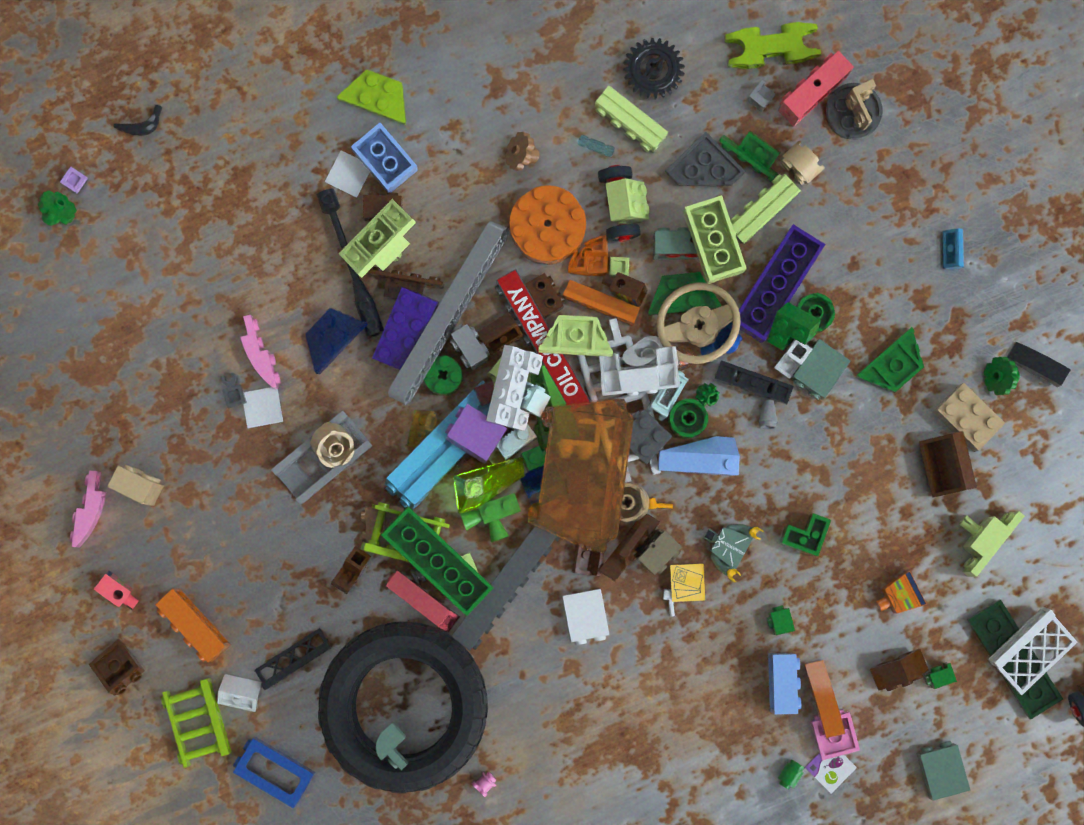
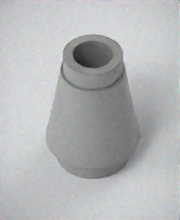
(768, 415)

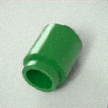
(791, 774)

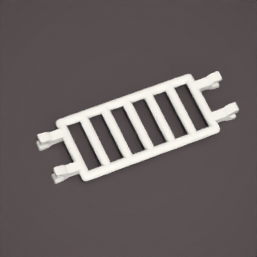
(592, 389)

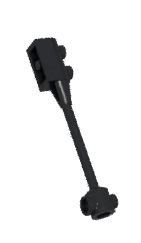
(363, 300)

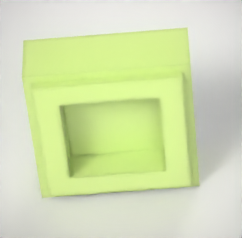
(619, 264)

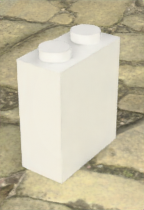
(586, 616)

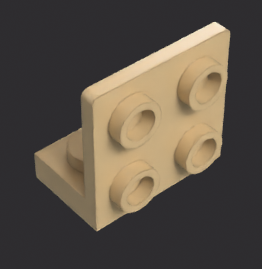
(855, 103)

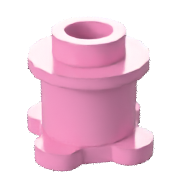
(484, 783)

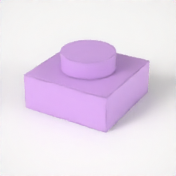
(73, 180)

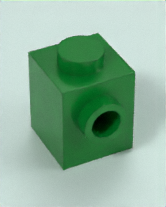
(534, 458)
(780, 620)

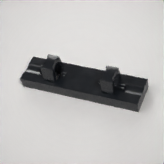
(754, 382)

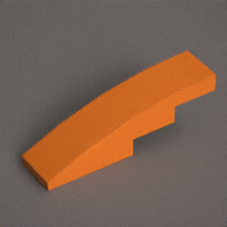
(824, 699)

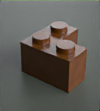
(899, 671)

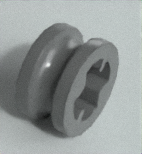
(417, 576)

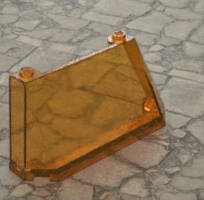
(584, 472)

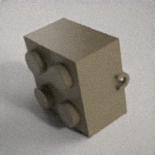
(658, 552)

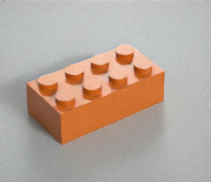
(192, 624)

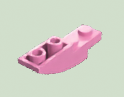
(261, 360)
(87, 518)

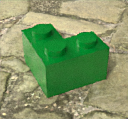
(792, 324)
(807, 540)

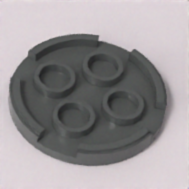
(842, 119)

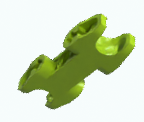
(785, 44)

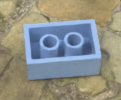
(384, 158)

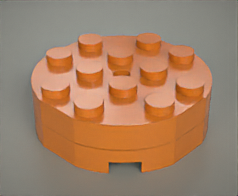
(553, 207)

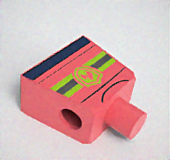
(111, 583)

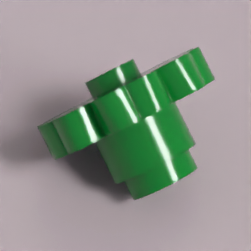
(56, 208)
(1001, 376)

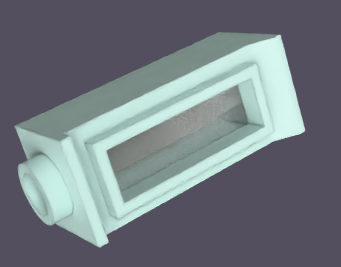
(665, 398)

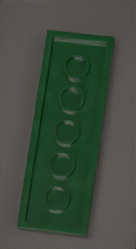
(993, 629)

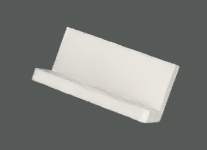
(239, 692)

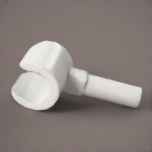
(667, 595)

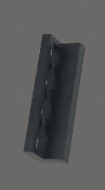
(266, 684)

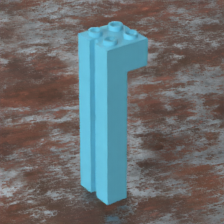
(429, 460)

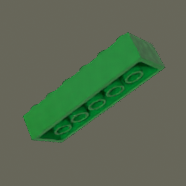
(437, 561)

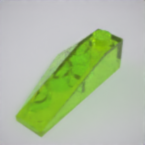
(483, 484)

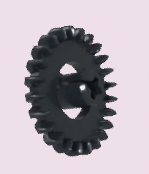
(641, 81)

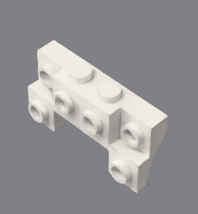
(641, 378)
(510, 387)

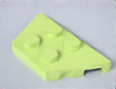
(576, 337)

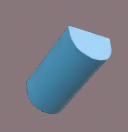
(953, 249)

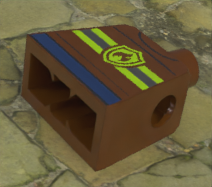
(632, 292)

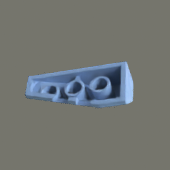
(707, 456)

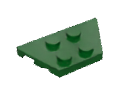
(685, 302)
(895, 364)

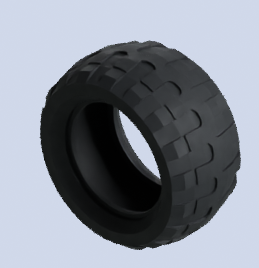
(339, 715)

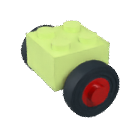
(625, 201)

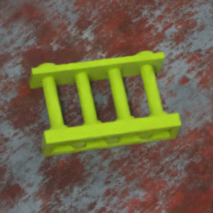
(390, 551)
(215, 727)

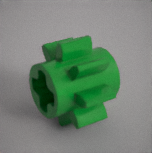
(707, 394)

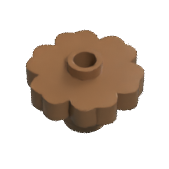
(521, 151)

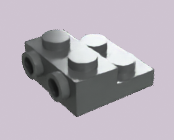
(647, 436)

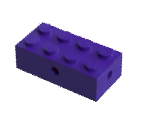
(404, 327)

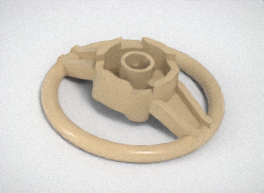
(713, 319)

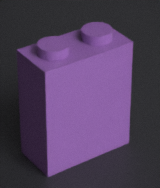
(474, 433)

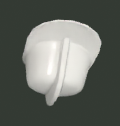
(642, 352)

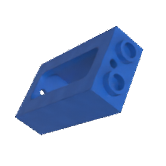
(283, 760)

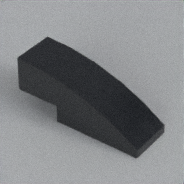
(1038, 364)

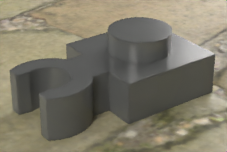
(233, 393)

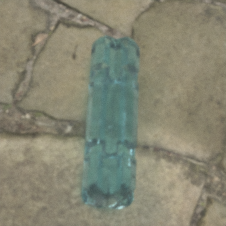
(596, 145)

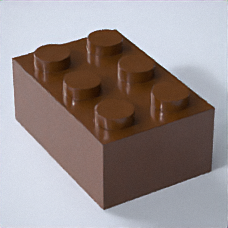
(947, 464)

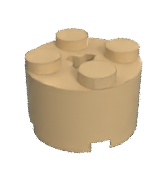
(802, 163)
(332, 445)
(639, 505)

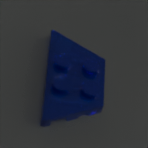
(331, 336)

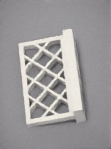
(1025, 636)

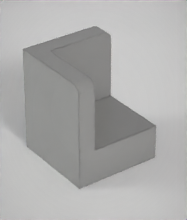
(761, 96)

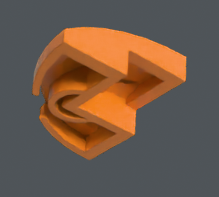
(591, 259)

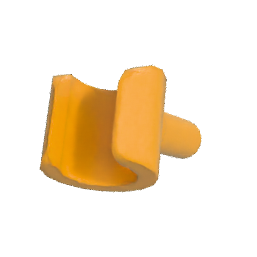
(653, 504)

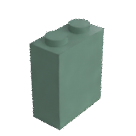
(820, 370)
(943, 770)

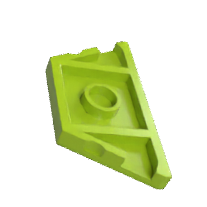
(377, 95)

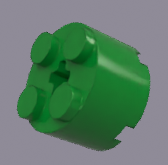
(822, 305)
(441, 386)
(697, 413)

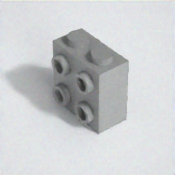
(466, 341)

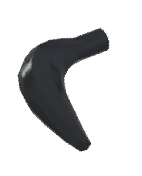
(143, 128)

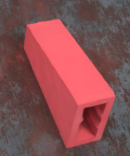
(422, 601)

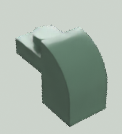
(386, 744)

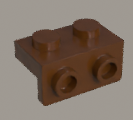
(587, 562)

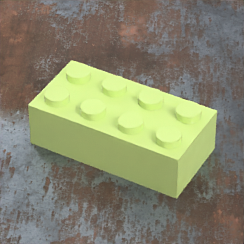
(714, 239)

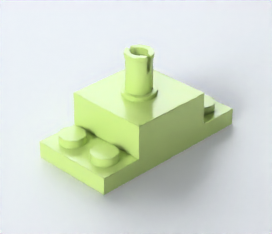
(379, 240)
(987, 539)

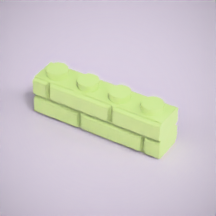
(631, 119)
(765, 208)

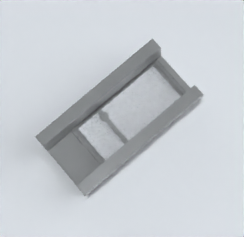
(303, 470)

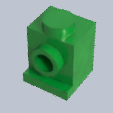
(940, 676)

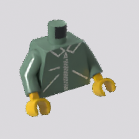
(730, 546)

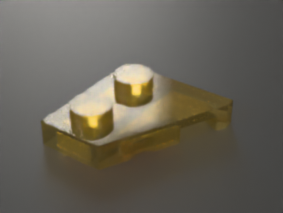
(421, 426)

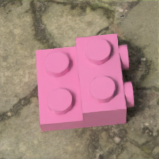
(836, 745)

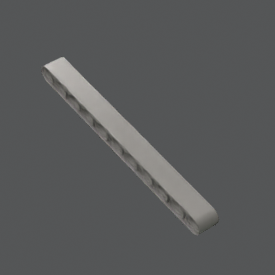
(448, 313)

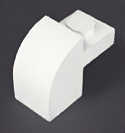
(793, 358)

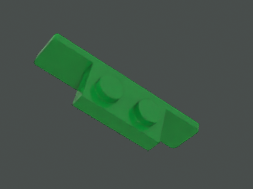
(754, 151)

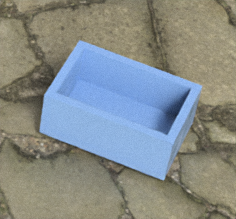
(784, 683)

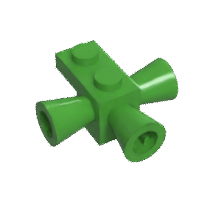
(491, 513)

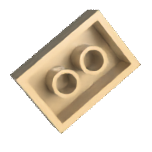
(968, 413)
(136, 484)

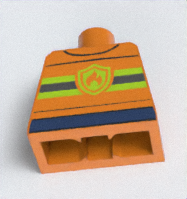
(901, 594)

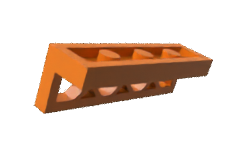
(601, 302)

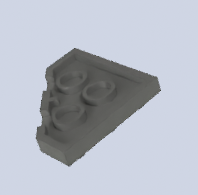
(705, 165)

